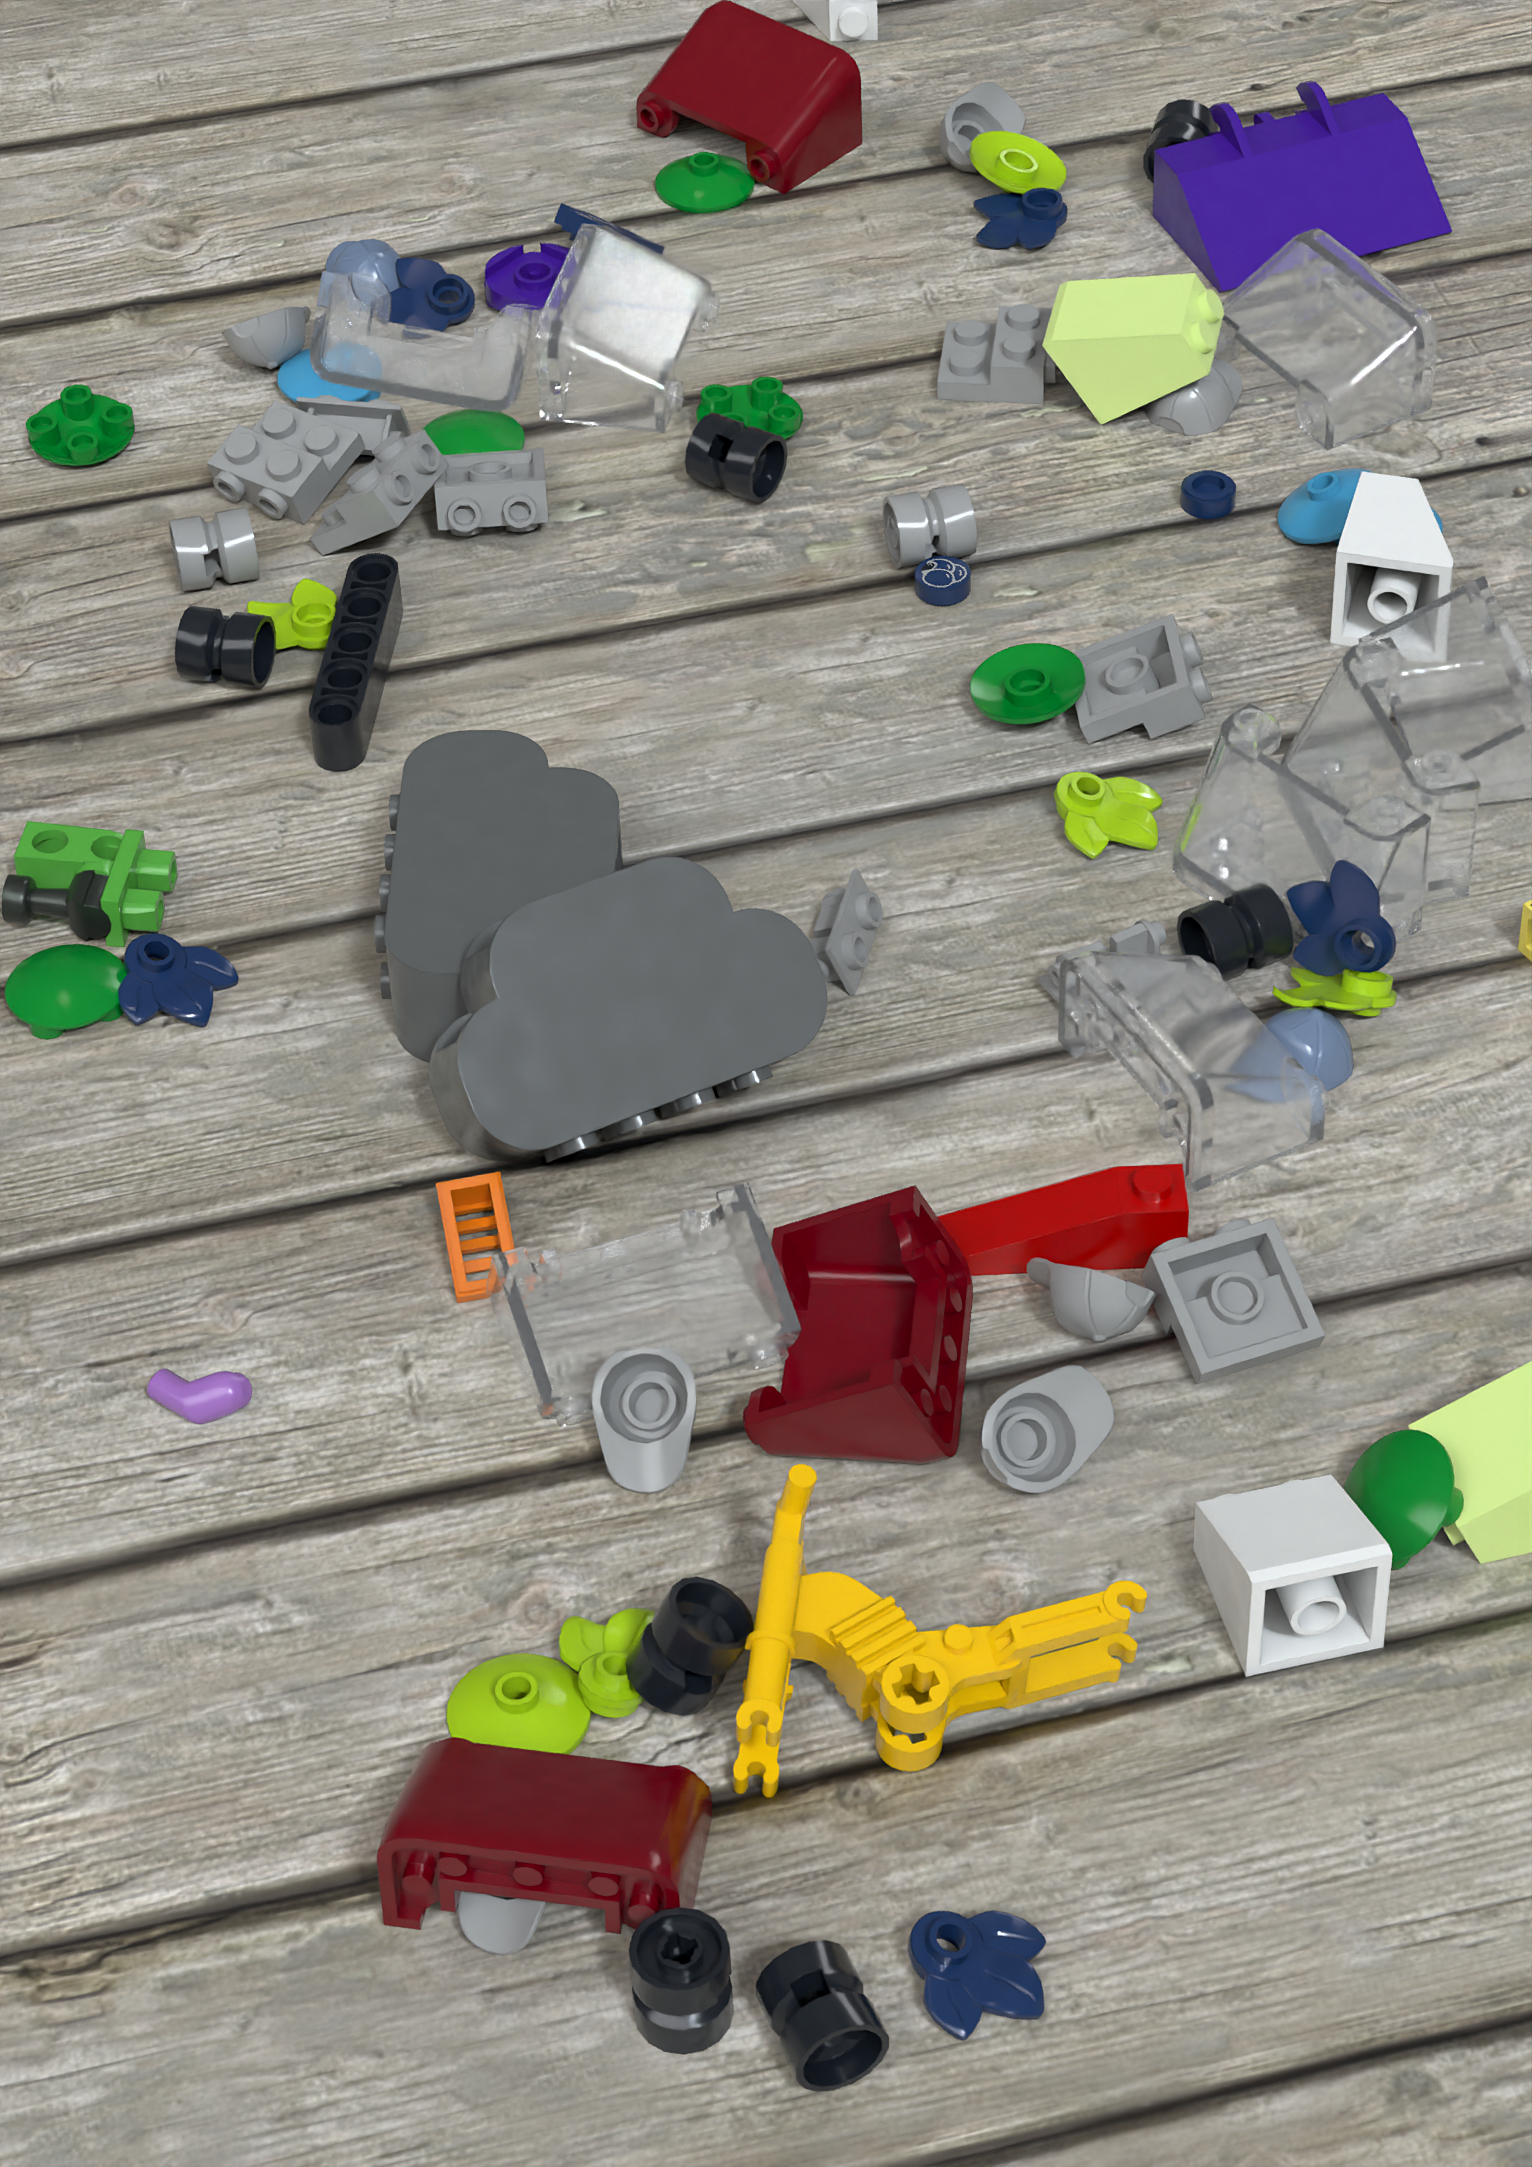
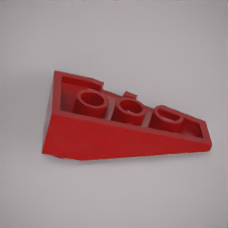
(1085, 1221)

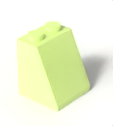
(1132, 338)
(1492, 1464)

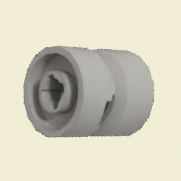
(931, 525)
(234, 547)

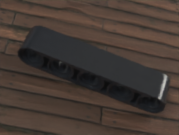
(356, 662)

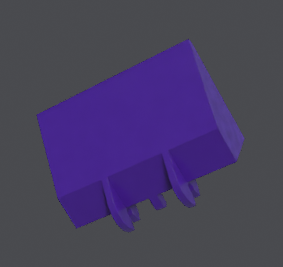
(1326, 168)

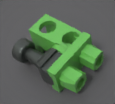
(91, 878)

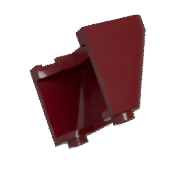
(764, 85)
(879, 1340)
(542, 1832)

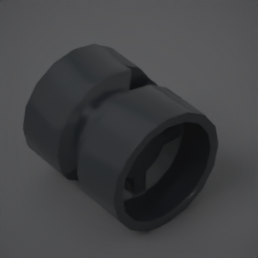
(1176, 124)
(736, 457)
(217, 646)
(1239, 932)
(689, 1646)
(681, 1980)
(822, 2016)

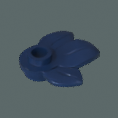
(1021, 219)
(424, 293)
(1334, 920)
(176, 984)
(985, 1973)

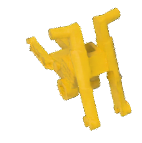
(901, 1674)

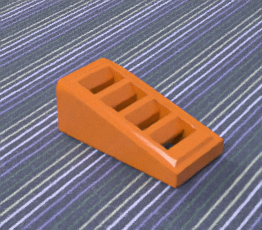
(467, 1197)

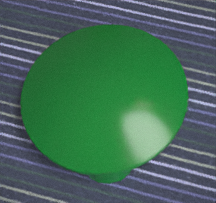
(756, 405)
(80, 428)
(475, 432)
(65, 989)
(1406, 1491)

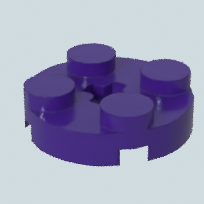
(522, 276)

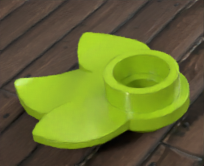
(305, 619)
(1105, 811)
(1352, 991)
(600, 1659)

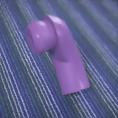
(201, 1399)

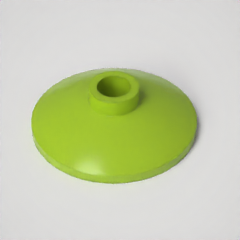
(1016, 162)
(544, 1719)

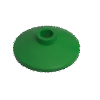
(704, 183)
(1027, 683)

